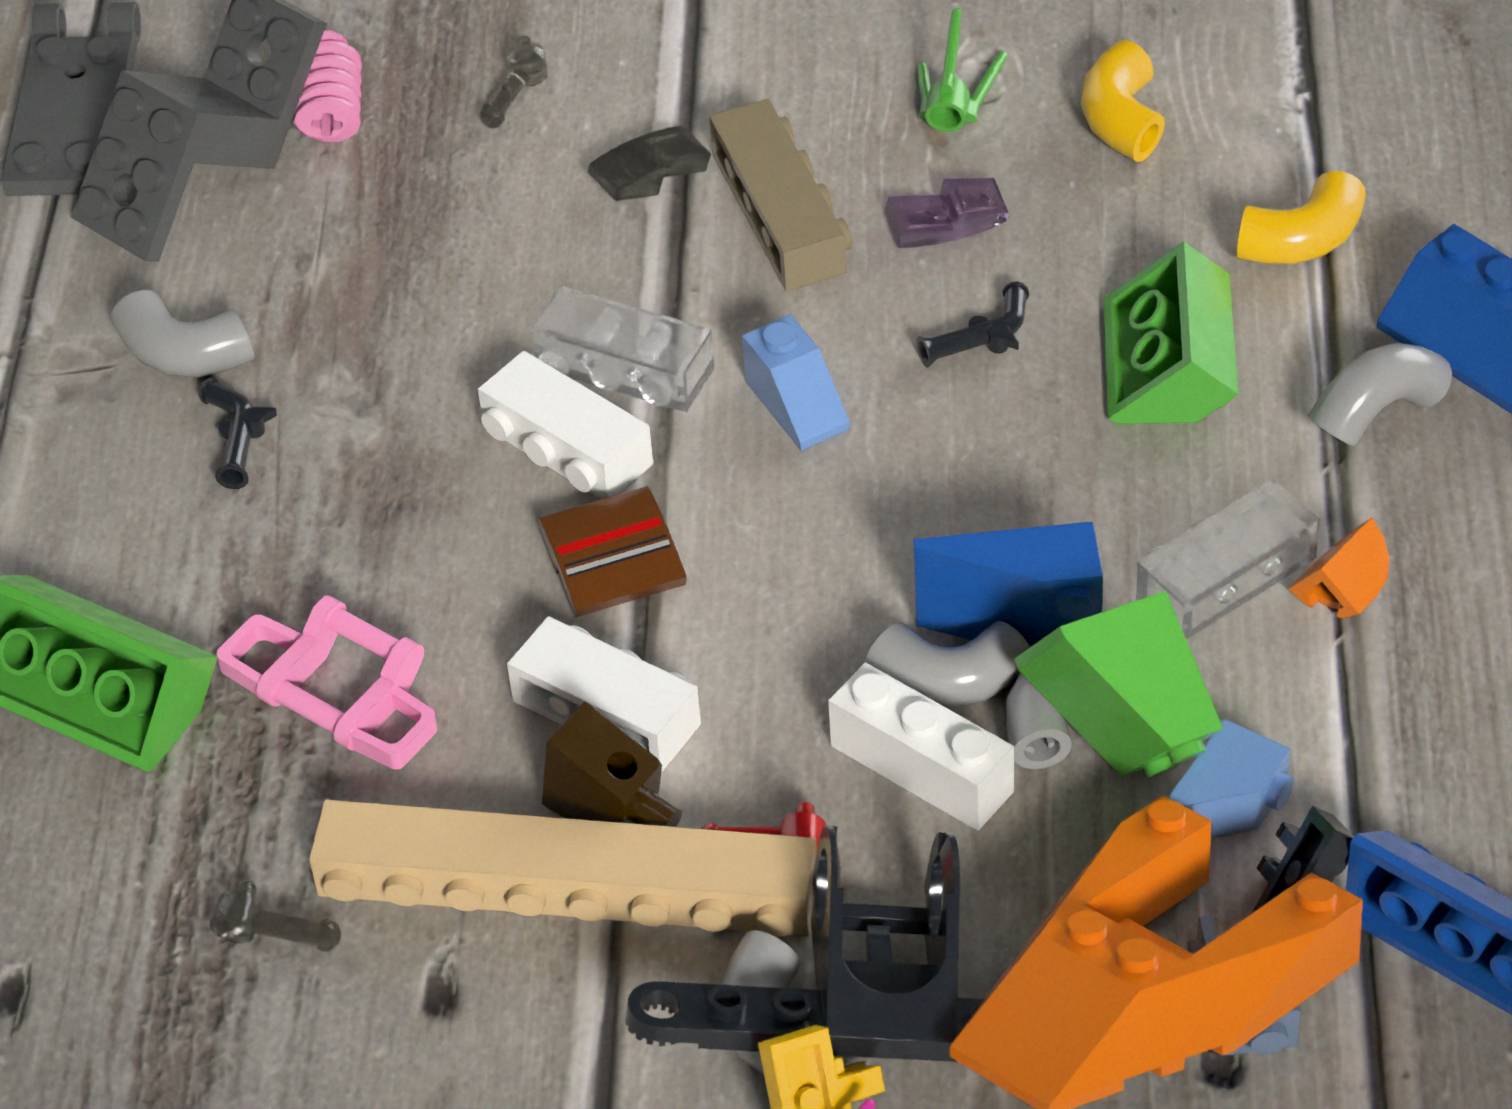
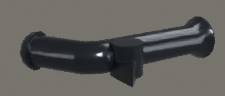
(996, 333)
(245, 424)

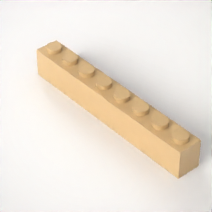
(564, 867)

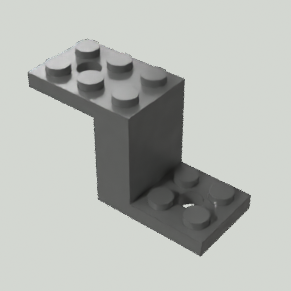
(173, 121)

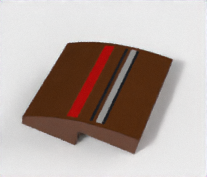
(612, 551)

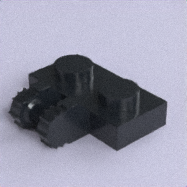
(1316, 847)

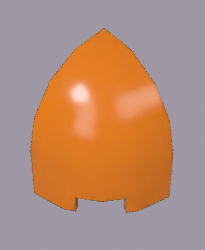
(1348, 573)

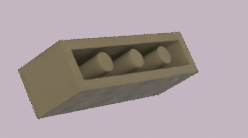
(779, 194)

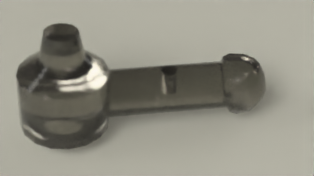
(526, 69)
(241, 916)

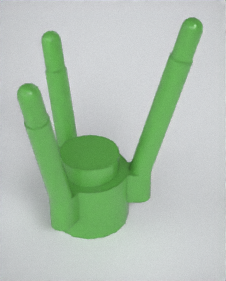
(948, 101)

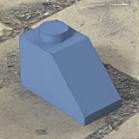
(793, 382)
(1236, 780)

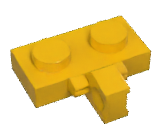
(807, 1076)

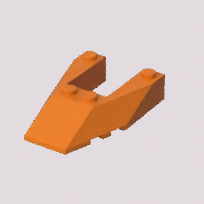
(1112, 1000)

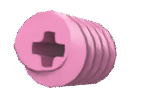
(332, 92)

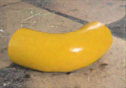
(1111, 105)
(1305, 231)

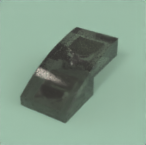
(642, 163)

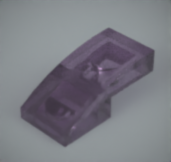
(958, 212)

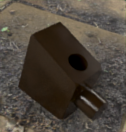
(603, 774)

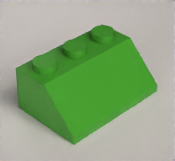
(1170, 341)

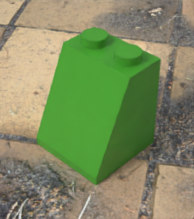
(1127, 685)

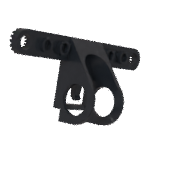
(866, 1005)

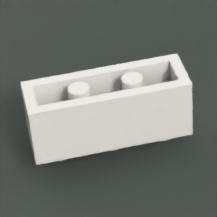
(565, 426)
(568, 666)
(921, 746)

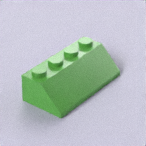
(97, 673)

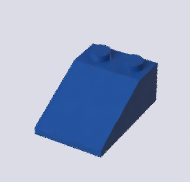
(1010, 576)

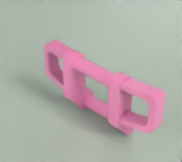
(308, 651)

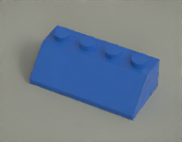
(1461, 308)
(1434, 913)

